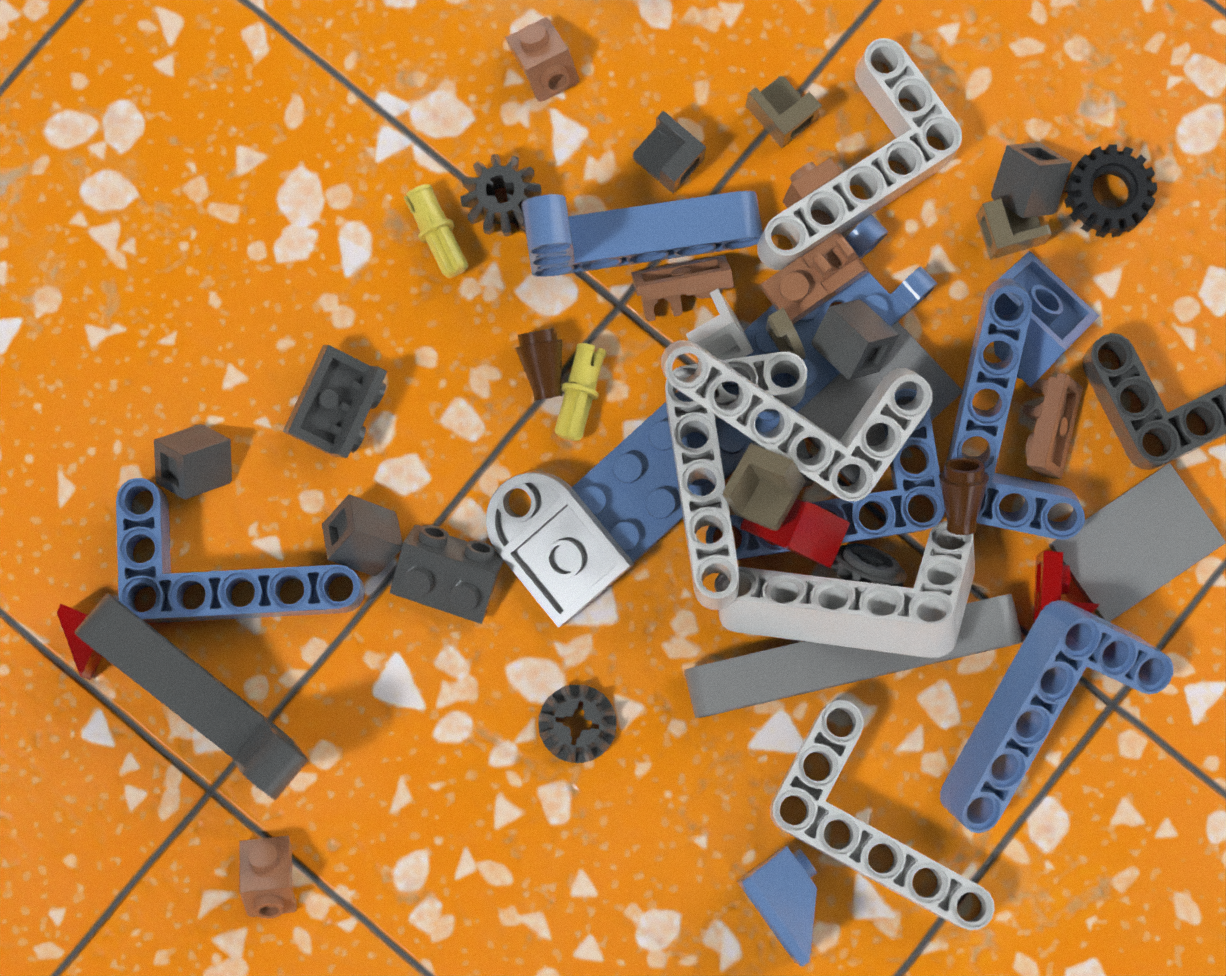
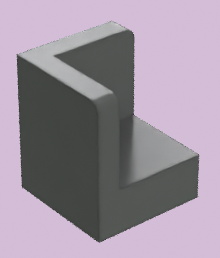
(670, 153)
(1031, 179)
(854, 339)
(193, 461)
(362, 535)

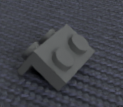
(336, 403)
(447, 572)

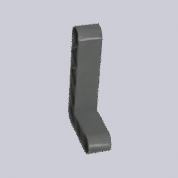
(1153, 417)
(143, 654)

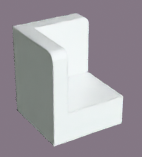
(723, 334)

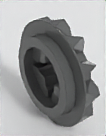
(868, 565)
(591, 742)

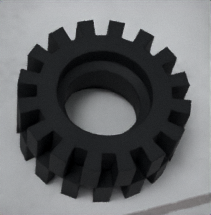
(1114, 163)

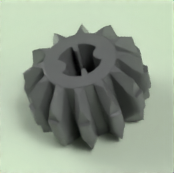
(483, 197)

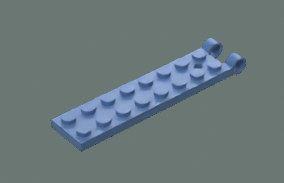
(637, 483)

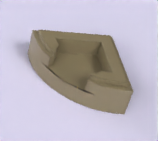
(784, 334)

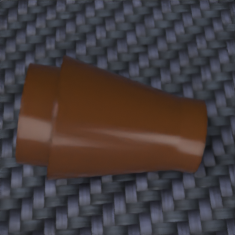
(542, 362)
(963, 491)

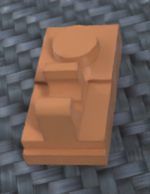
(814, 277)
(687, 278)
(1055, 418)

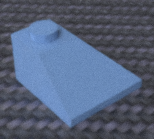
(1055, 319)
(785, 899)

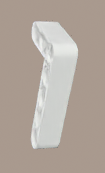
(873, 172)
(794, 427)
(707, 464)
(861, 614)
(863, 836)

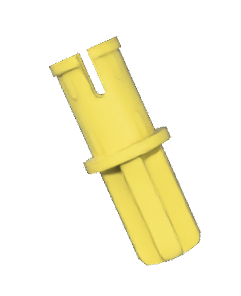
(436, 230)
(579, 391)

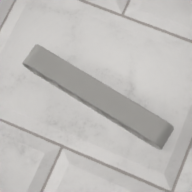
(818, 666)

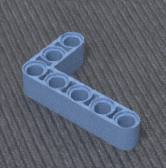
(636, 234)
(991, 423)
(893, 501)
(217, 584)
(1031, 699)

